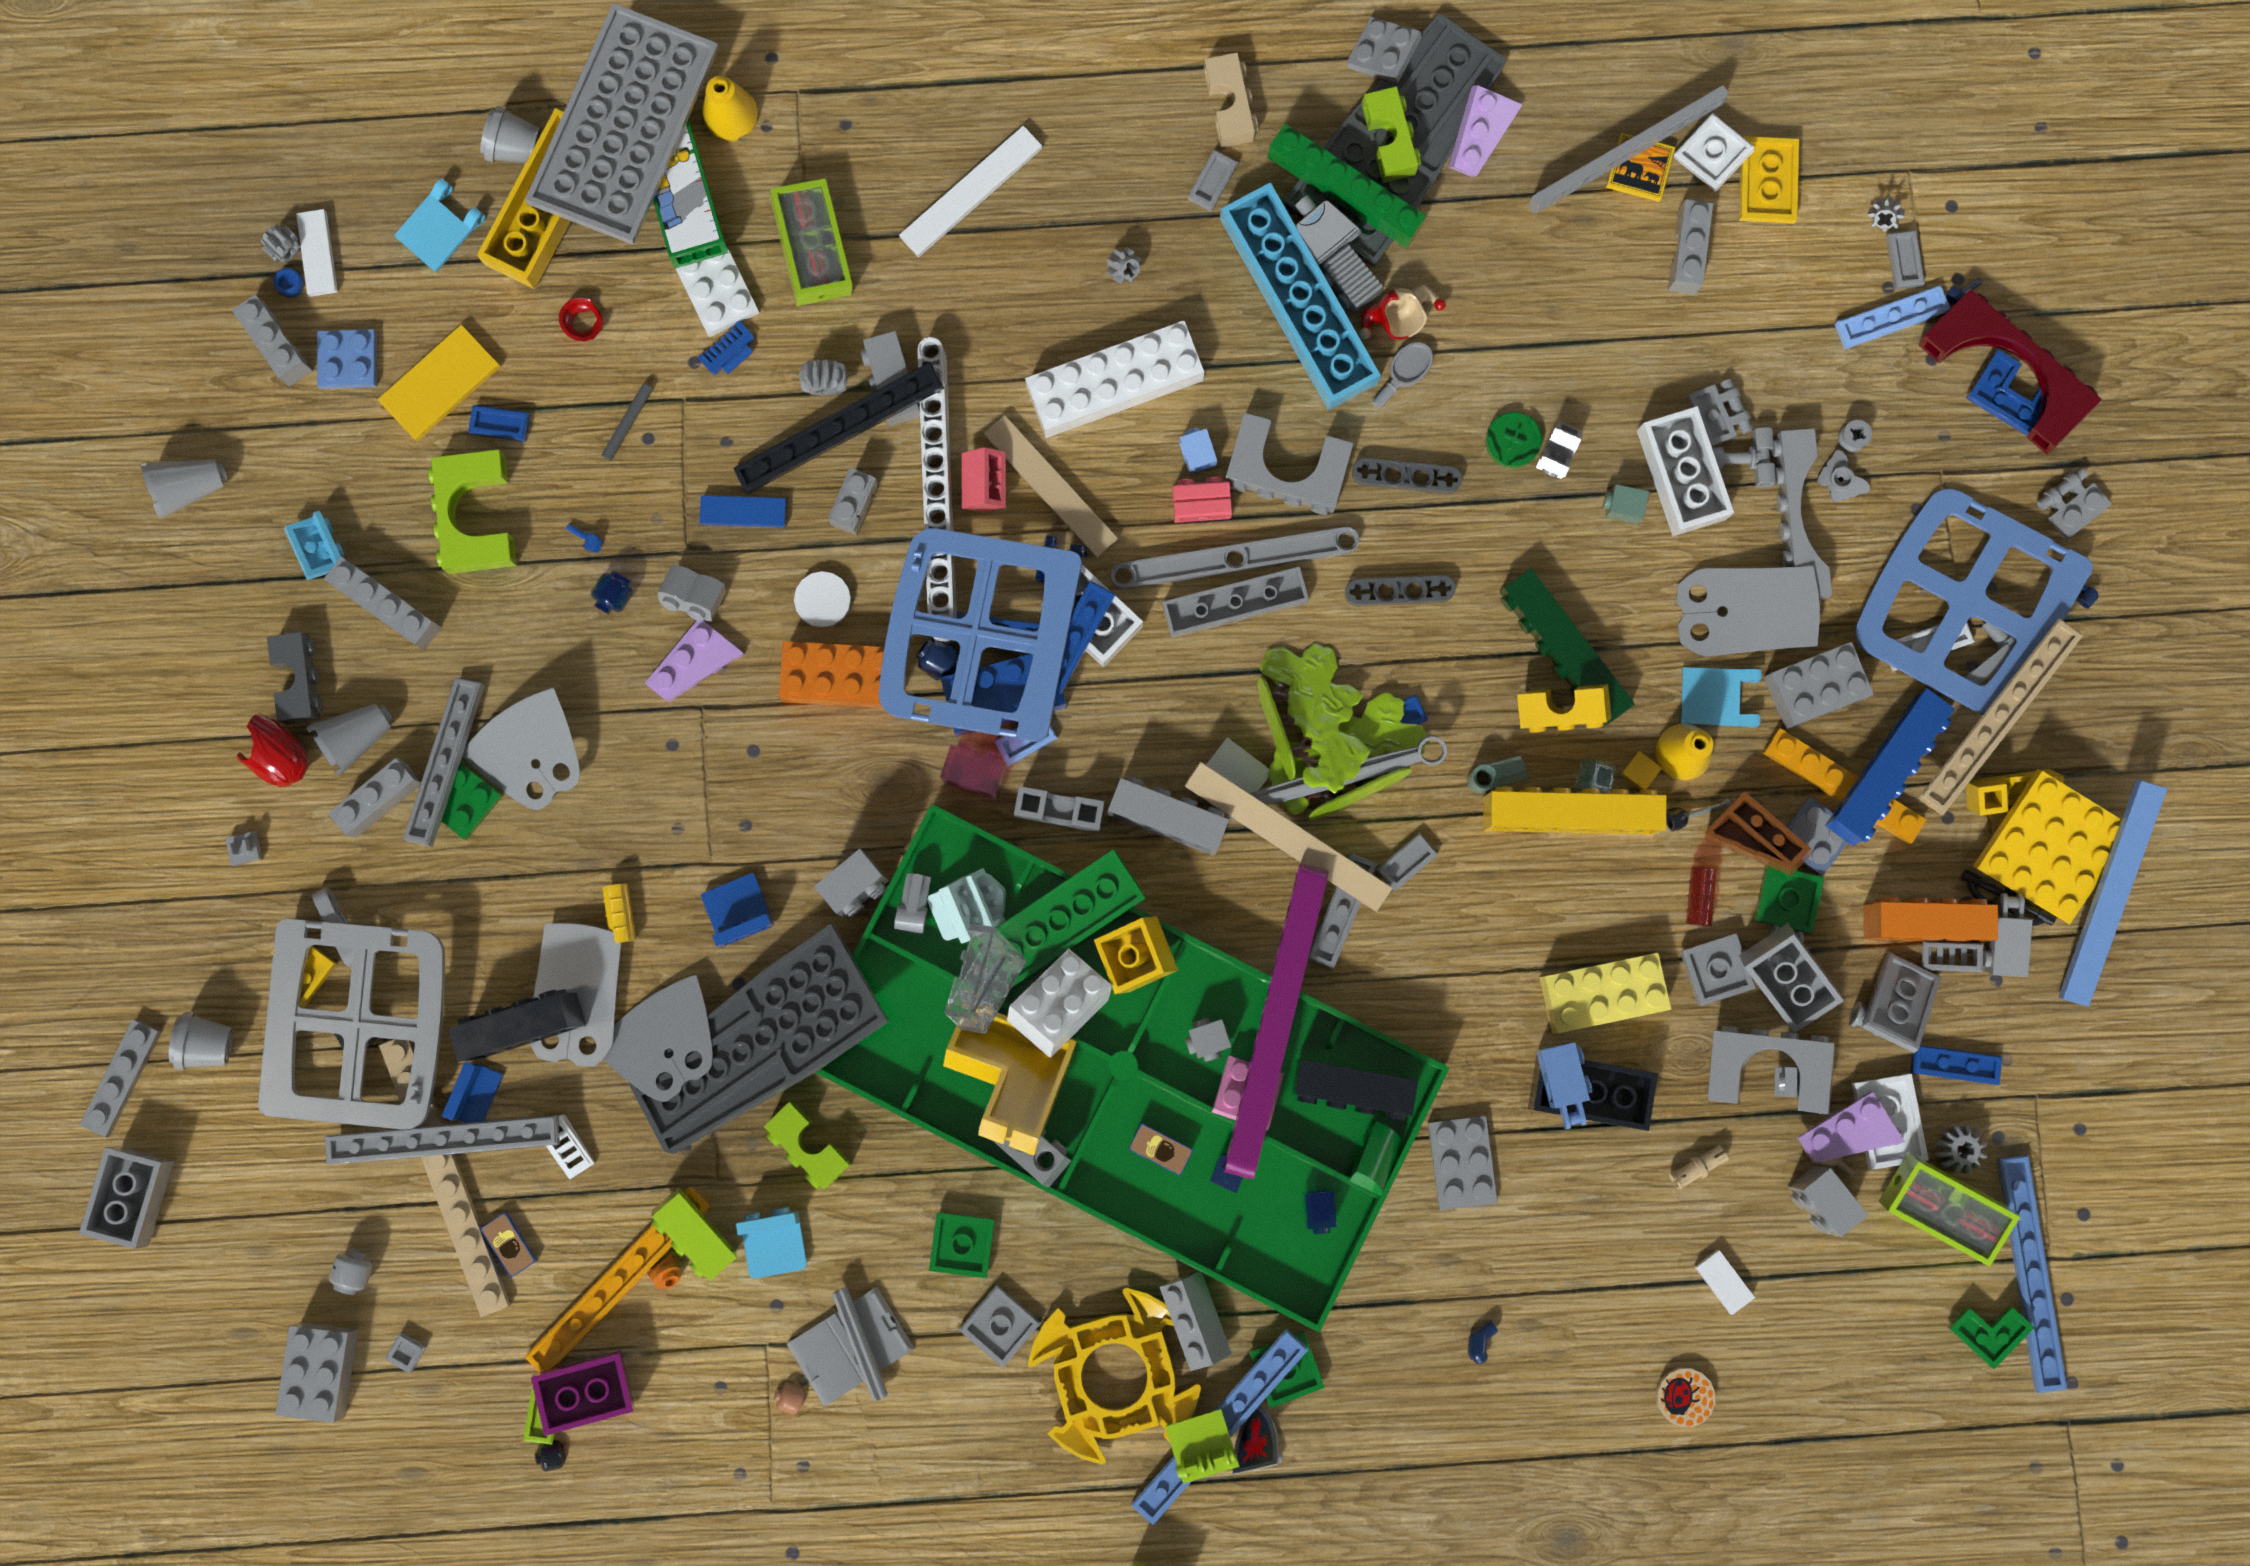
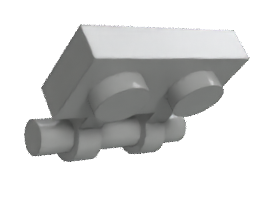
(1714, 415)
(2077, 512)

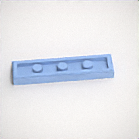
(1892, 317)

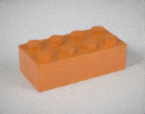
(830, 674)
(1933, 921)

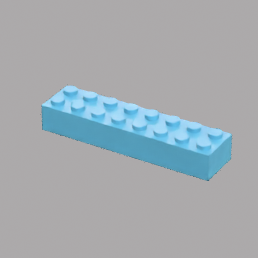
(1299, 296)

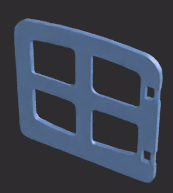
(1968, 598)
(977, 632)

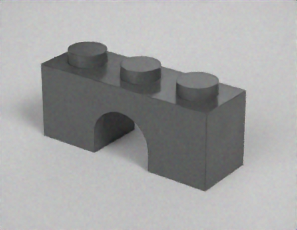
(301, 700)

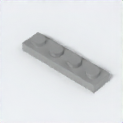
(120, 1078)

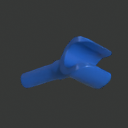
(591, 543)

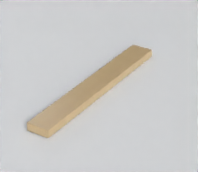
(2000, 716)
(1287, 835)

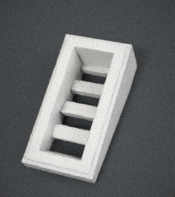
(574, 1141)

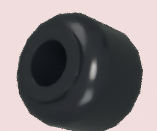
(550, 1456)

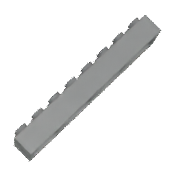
(1235, 602)

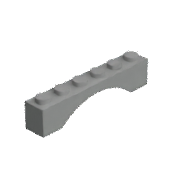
(1794, 456)

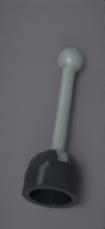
(1678, 818)

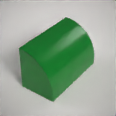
(1376, 1158)

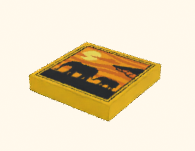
(1644, 173)

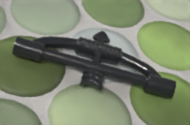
(1974, 880)

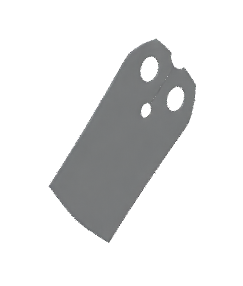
(1764, 609)
(583, 963)

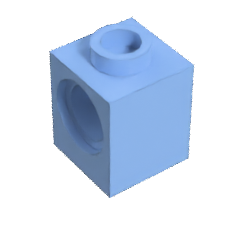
(1197, 450)

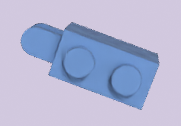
(1565, 1080)

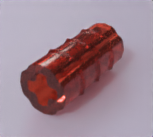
(1701, 896)

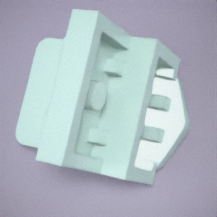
(968, 901)

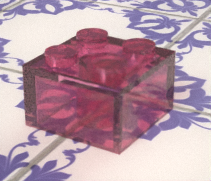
(974, 771)

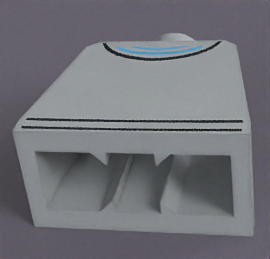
(1324, 229)

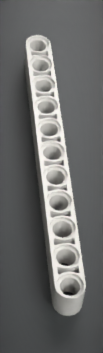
(937, 476)

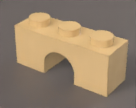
(1225, 76)

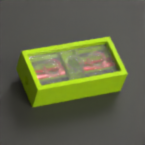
(811, 242)
(1949, 1209)

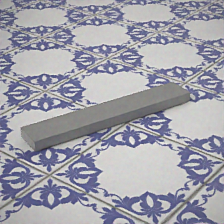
(443, 762)

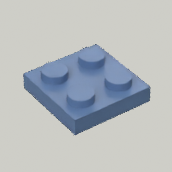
(346, 359)

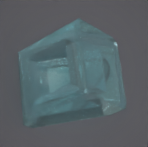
(1596, 775)

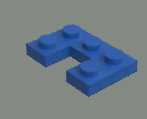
(1995, 396)

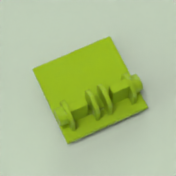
(1202, 1446)

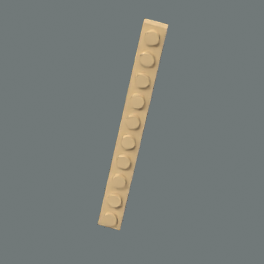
(452, 1196)

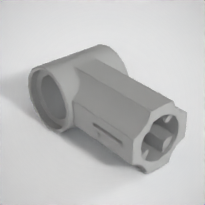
(912, 910)

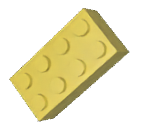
(1605, 993)

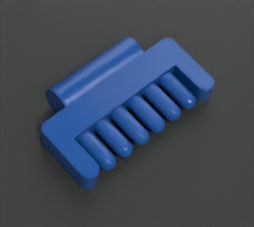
(733, 354)

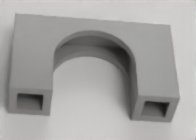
(1316, 491)
(1734, 1049)

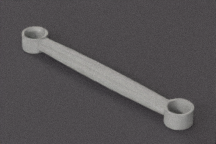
(1372, 767)

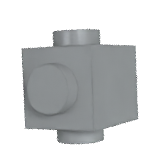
(1207, 1039)

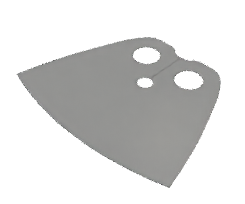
(517, 736)
(665, 1020)

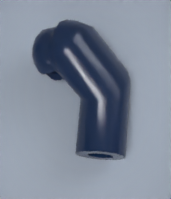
(1478, 1342)

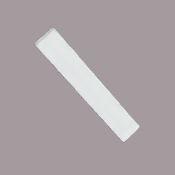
(970, 191)

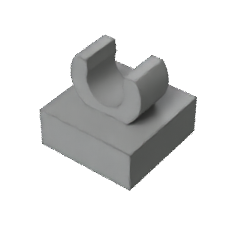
(244, 848)

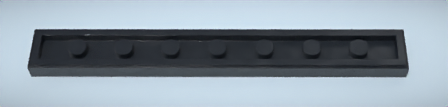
(838, 428)

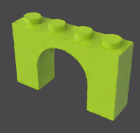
(452, 479)

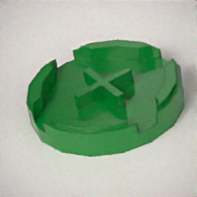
(1513, 439)

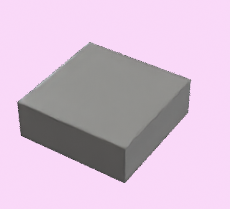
(405, 1352)

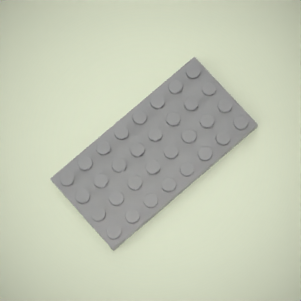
(622, 123)

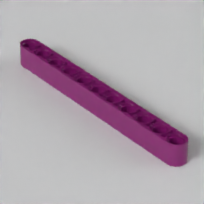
(1276, 1021)

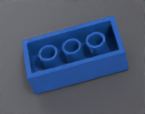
(999, 688)

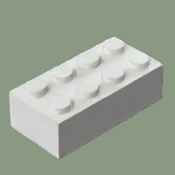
(1685, 471)

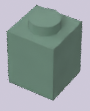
(1625, 504)

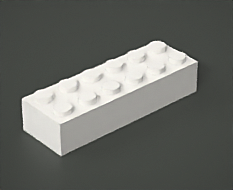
(1115, 379)

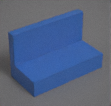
(472, 1093)

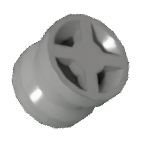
(1849, 440)

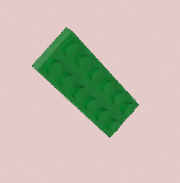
(1072, 912)

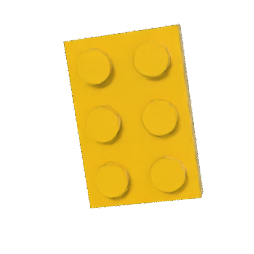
(1770, 181)

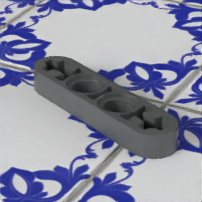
(1406, 480)
(1400, 595)

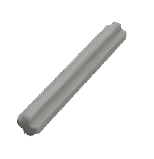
(860, 1344)

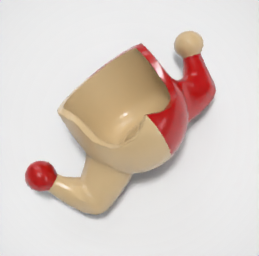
(1400, 312)

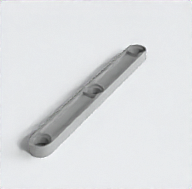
(1255, 556)

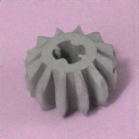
(823, 377)
(1966, 1139)

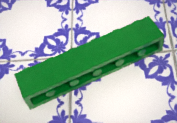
(1346, 186)

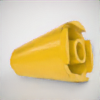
(728, 109)
(1684, 751)

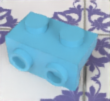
(314, 545)

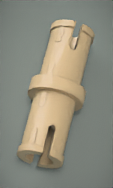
(1698, 1167)

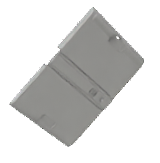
(828, 1355)

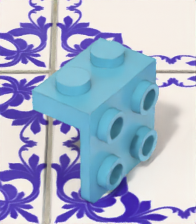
(773, 1243)

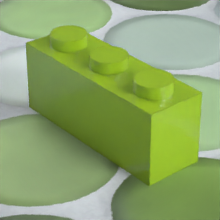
(693, 1235)

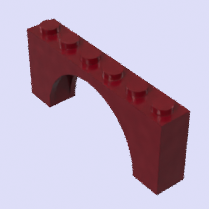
(2063, 396)

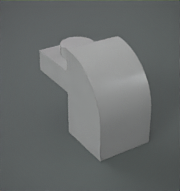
(1559, 450)
(1787, 1082)

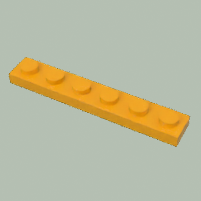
(1837, 781)

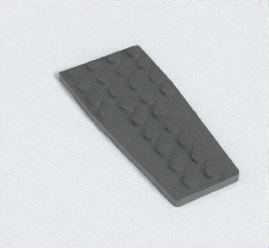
(1435, 97)
(769, 1038)

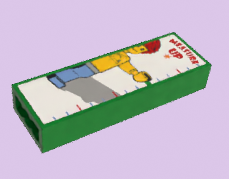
(687, 207)

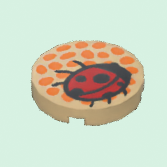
(1685, 1397)

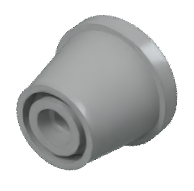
(508, 137)
(199, 1042)

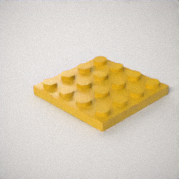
(2051, 846)

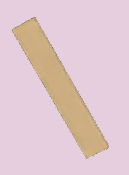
(1051, 487)

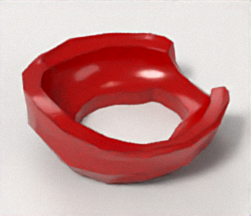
(570, 310)

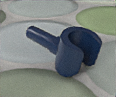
(1956, 293)
(2088, 597)

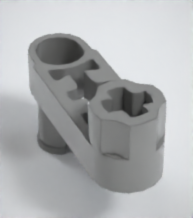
(1992, 663)

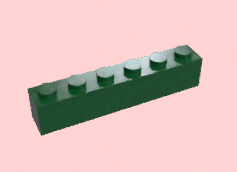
(1561, 640)

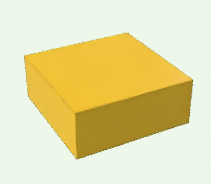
(1641, 771)

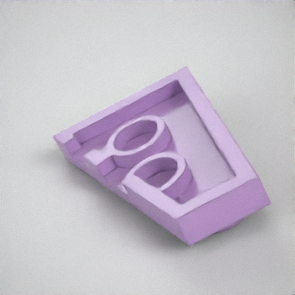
(1481, 129)
(692, 660)
(1850, 1131)

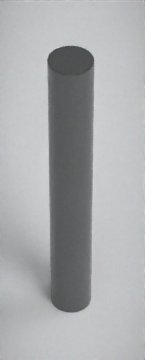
(626, 422)

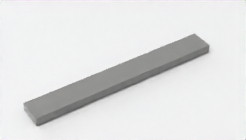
(1628, 150)
(442, 1139)

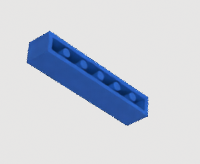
(1890, 767)

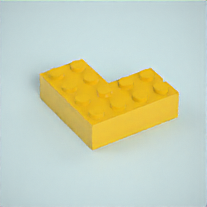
(1022, 1077)

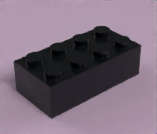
(516, 1026)
(1354, 1087)
(1617, 1098)

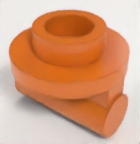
(666, 1273)

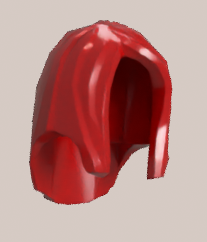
(275, 753)

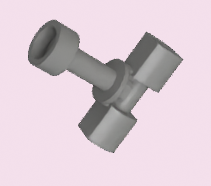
(1756, 457)

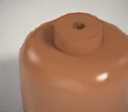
(790, 1398)

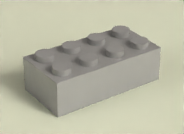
(1167, 816)

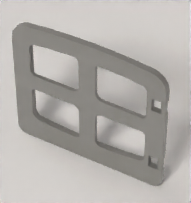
(354, 1024)

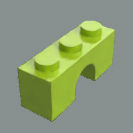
(1386, 111)
(787, 1129)

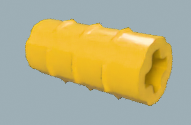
(619, 912)

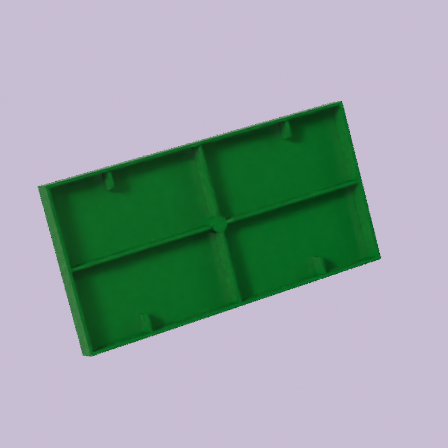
(1135, 1071)

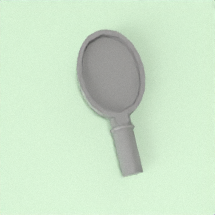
(1406, 369)

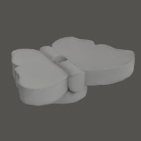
(1838, 468)

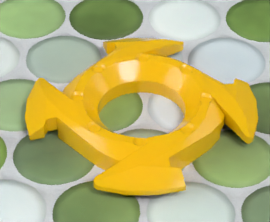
(1073, 1346)

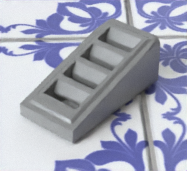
(1977, 948)

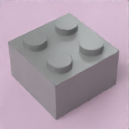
(1827, 1201)

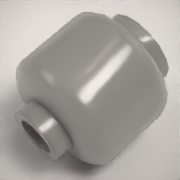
(350, 1272)

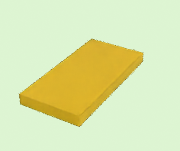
(439, 383)

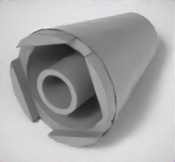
(181, 482)
(350, 734)

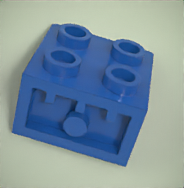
(737, 910)

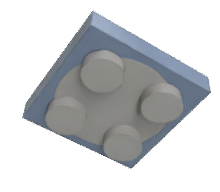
(1810, 828)

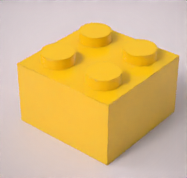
(1136, 955)

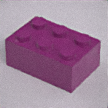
(582, 1392)

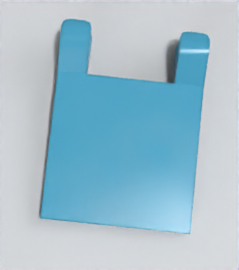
(434, 230)
(1713, 696)

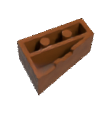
(1759, 836)

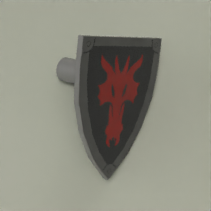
(1257, 1443)

